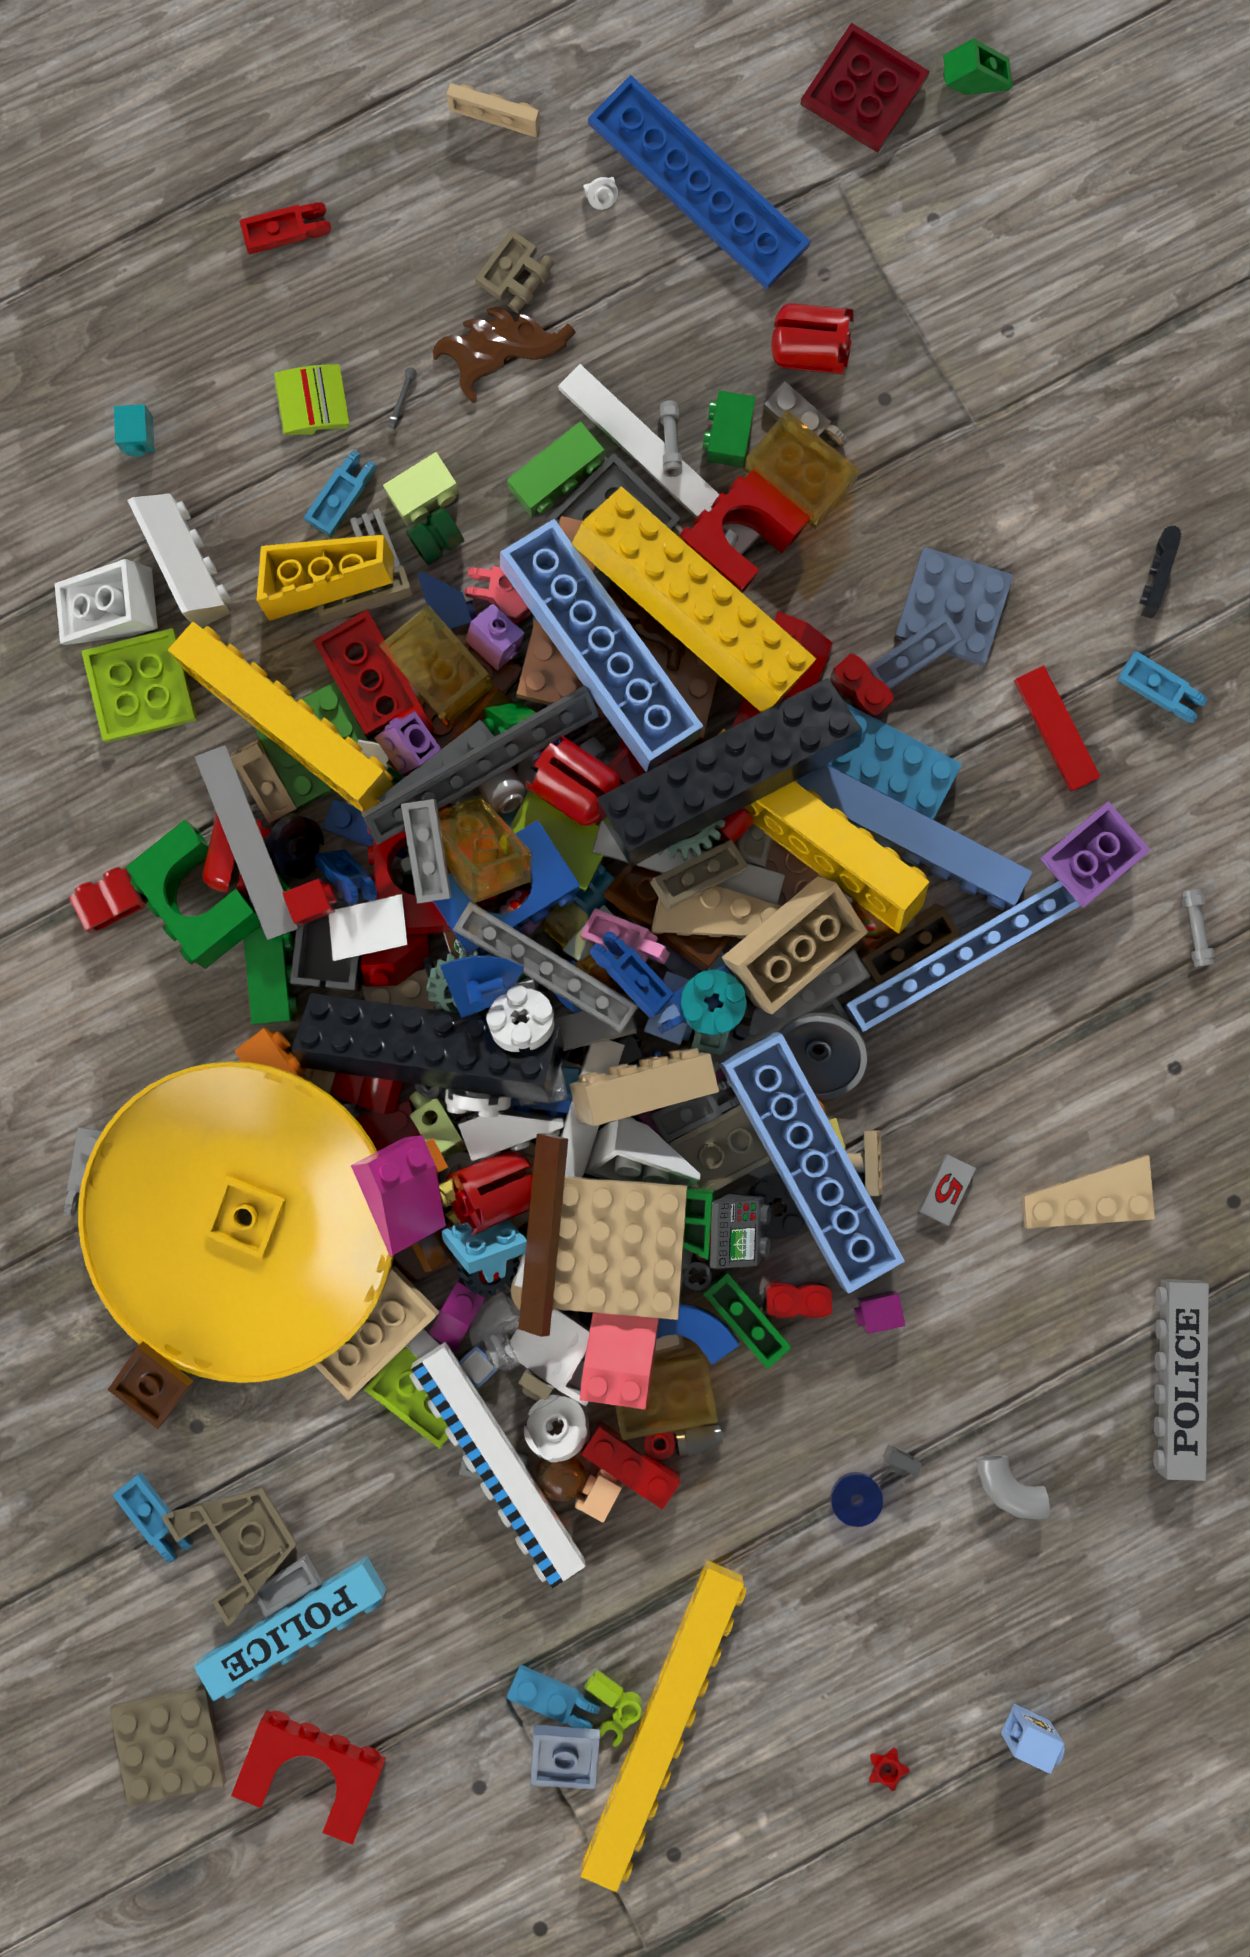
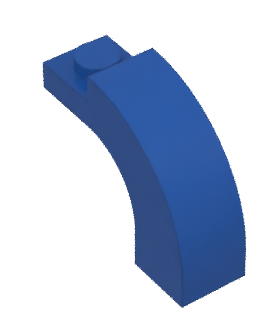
(703, 1328)

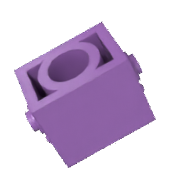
(495, 637)
(407, 742)

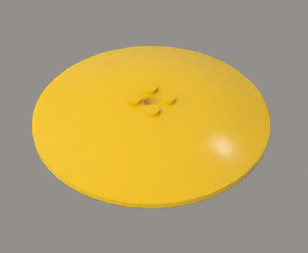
(168, 1233)

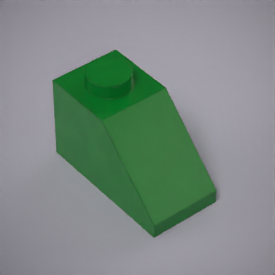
(976, 69)

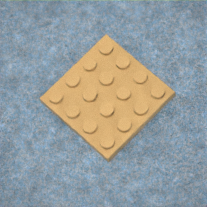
(620, 1247)

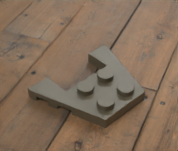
(249, 1535)

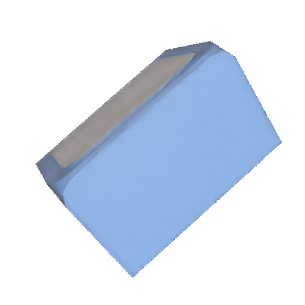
(477, 1366)

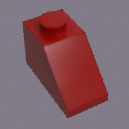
(395, 964)

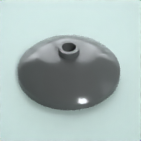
(838, 1064)

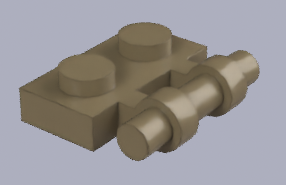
(506, 266)

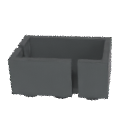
(314, 960)

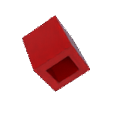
(310, 901)

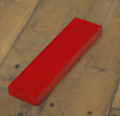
(1057, 728)

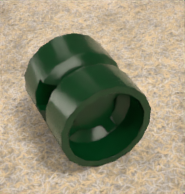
(435, 535)

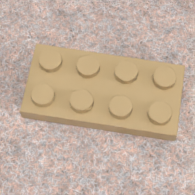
(389, 1328)

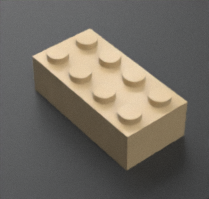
(795, 944)
(643, 1087)

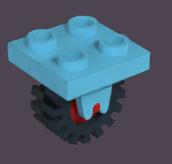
(487, 1257)

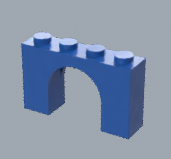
(551, 886)

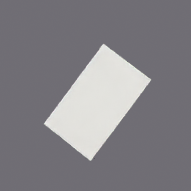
(367, 927)

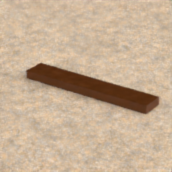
(543, 1234)

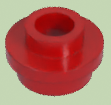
(660, 1454)

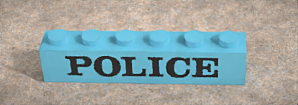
(290, 1629)

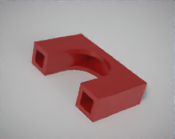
(751, 504)
(419, 917)
(353, 1767)

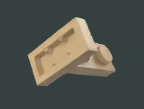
(262, 780)

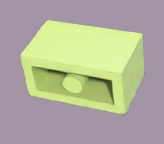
(422, 489)

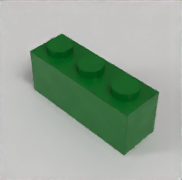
(269, 978)
(746, 1319)

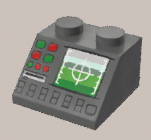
(739, 1231)

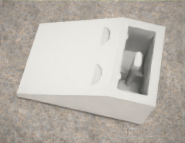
(510, 1129)
(556, 1357)

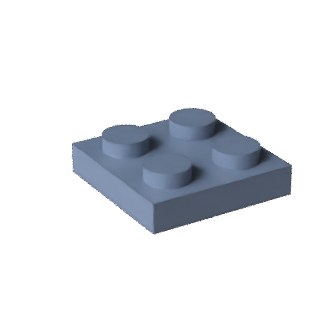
(565, 1757)

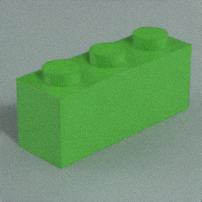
(556, 470)

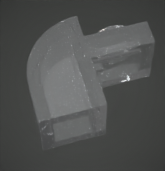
(491, 1329)

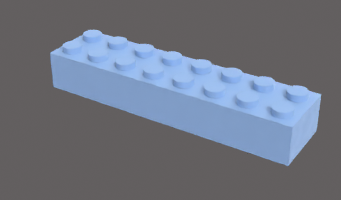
(600, 645)
(811, 1161)

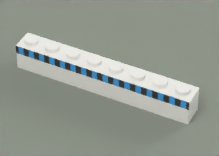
(498, 1465)

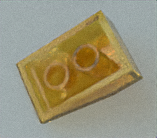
(437, 665)
(482, 850)

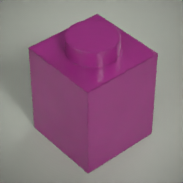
(879, 1312)

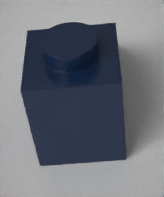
(447, 603)

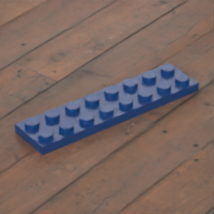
(699, 182)

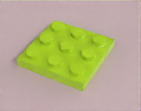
(138, 686)

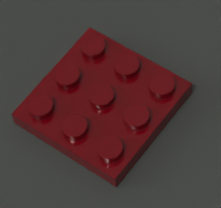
(864, 87)

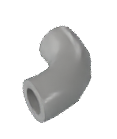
(1010, 1494)

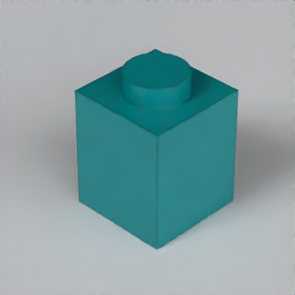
(134, 429)

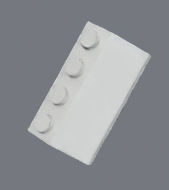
(180, 558)

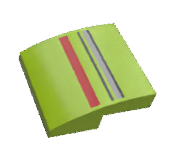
(311, 399)

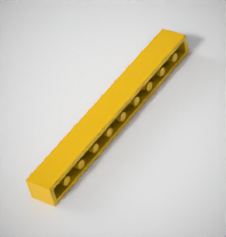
(662, 1726)

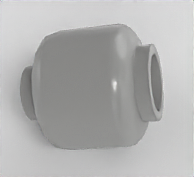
(503, 791)

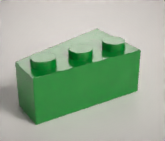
(698, 1221)

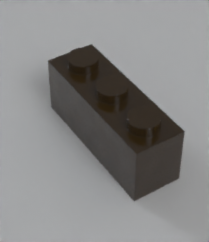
(918, 939)

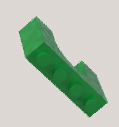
(158, 876)

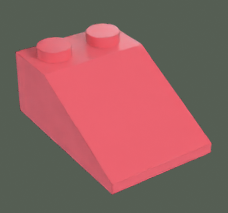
(619, 1360)

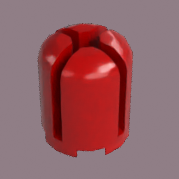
(812, 338)
(572, 781)
(221, 860)
(492, 1190)

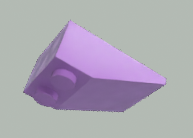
(1095, 854)

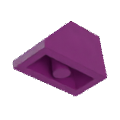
(456, 1315)

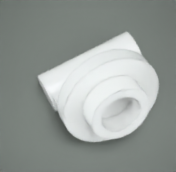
(601, 192)

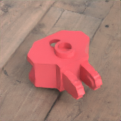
(500, 593)

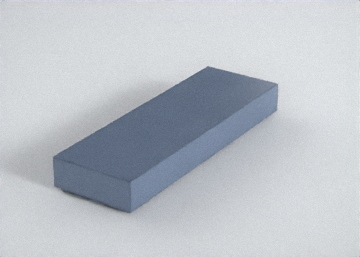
(917, 651)

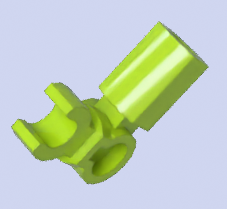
(627, 1705)

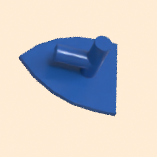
(479, 981)

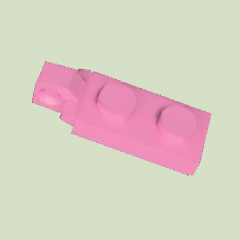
(633, 935)

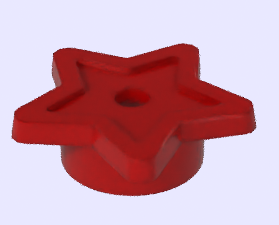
(891, 1777)

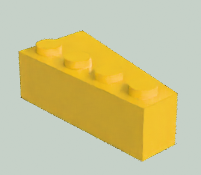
(320, 572)

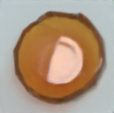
(561, 1479)

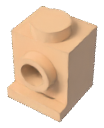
(600, 1495)

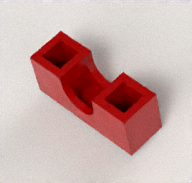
(640, 1473)

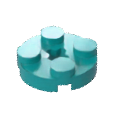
(696, 1010)

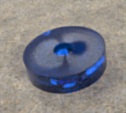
(856, 1514)

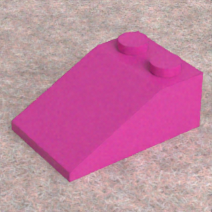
(402, 1192)

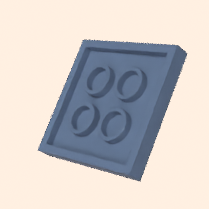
(965, 591)

